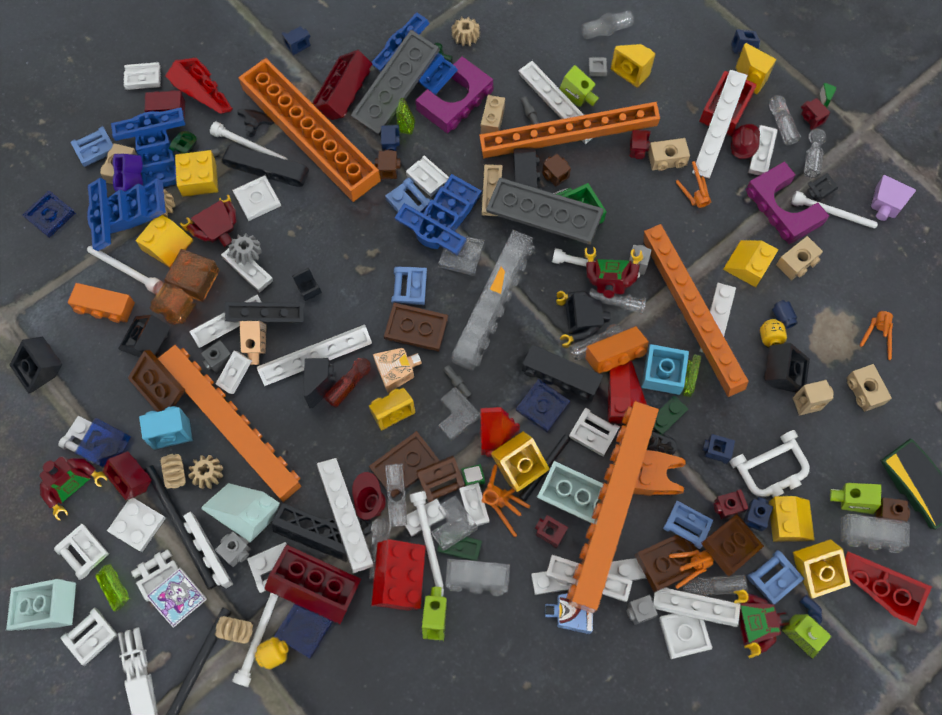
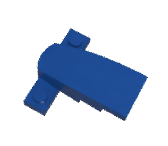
(438, 71)
(152, 142)
(122, 209)
(442, 215)

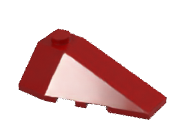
(194, 80)
(623, 391)
(496, 429)
(896, 592)

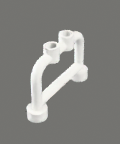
(777, 488)

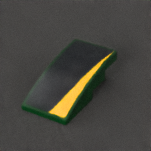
(917, 479)

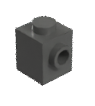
(216, 357)

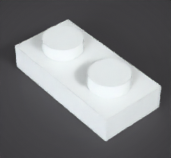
(233, 372)
(472, 503)
(433, 515)

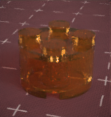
(173, 304)

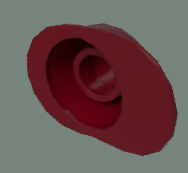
(745, 141)
(368, 496)

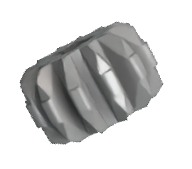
(245, 249)

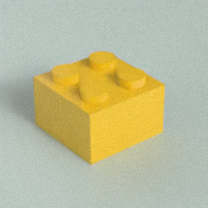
(196, 173)
(520, 461)

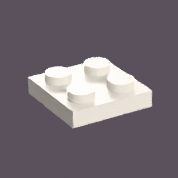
(136, 524)

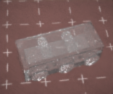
(875, 532)
(477, 576)

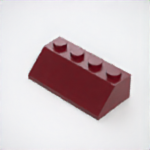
(342, 84)
(312, 584)

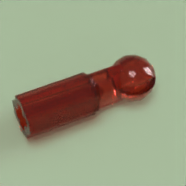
(348, 382)

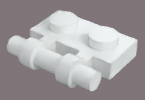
(152, 580)

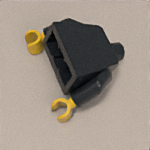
(583, 315)

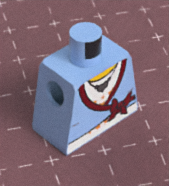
(569, 616)

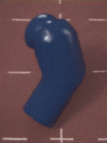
(814, 609)

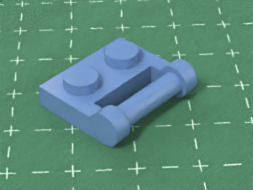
(95, 150)
(398, 196)
(415, 285)
(691, 520)
(780, 583)

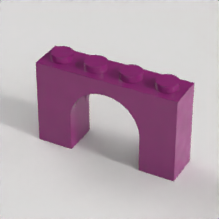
(449, 114)
(790, 225)

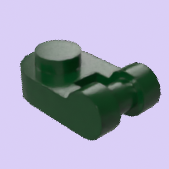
(183, 142)

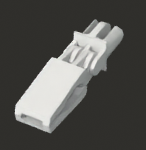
(138, 682)

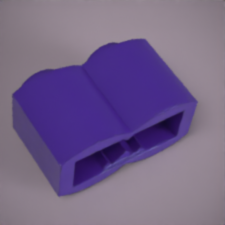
(127, 171)

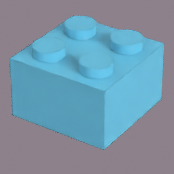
(665, 369)
(165, 428)

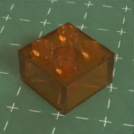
(192, 274)

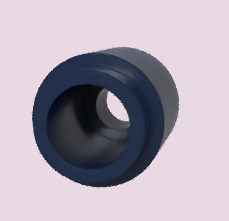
(784, 313)

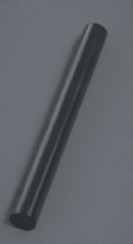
(550, 459)

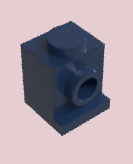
(742, 37)
(296, 40)
(390, 137)
(723, 444)
(753, 518)

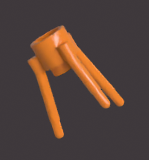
(701, 197)
(884, 323)
(492, 493)
(511, 507)
(699, 561)

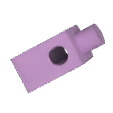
(890, 197)

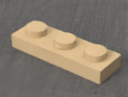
(491, 177)

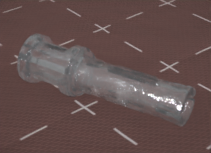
(626, 302)

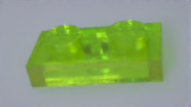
(690, 381)
(112, 587)

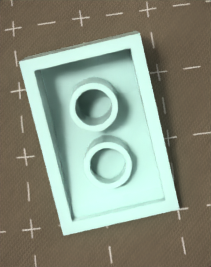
(242, 510)
(41, 605)

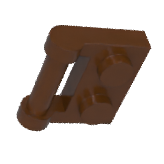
(437, 474)

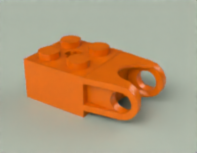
(653, 474)

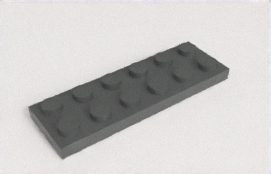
(395, 82)
(545, 210)

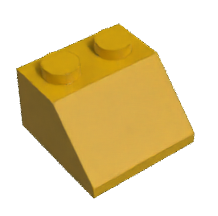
(633, 63)
(755, 65)
(163, 240)
(750, 260)
(392, 408)
(791, 519)
(822, 568)

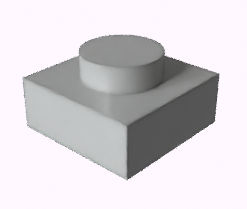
(597, 67)

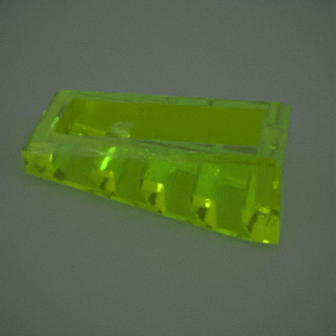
(405, 117)

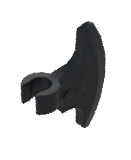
(253, 119)

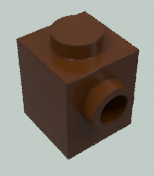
(387, 164)
(556, 170)
(893, 509)

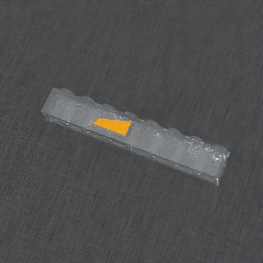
(492, 300)

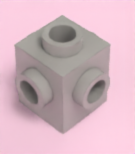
(233, 549)

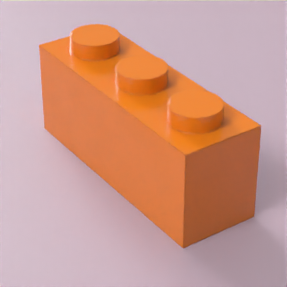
(101, 303)
(616, 350)

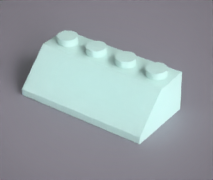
(571, 491)

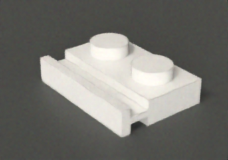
(142, 76)
(427, 176)

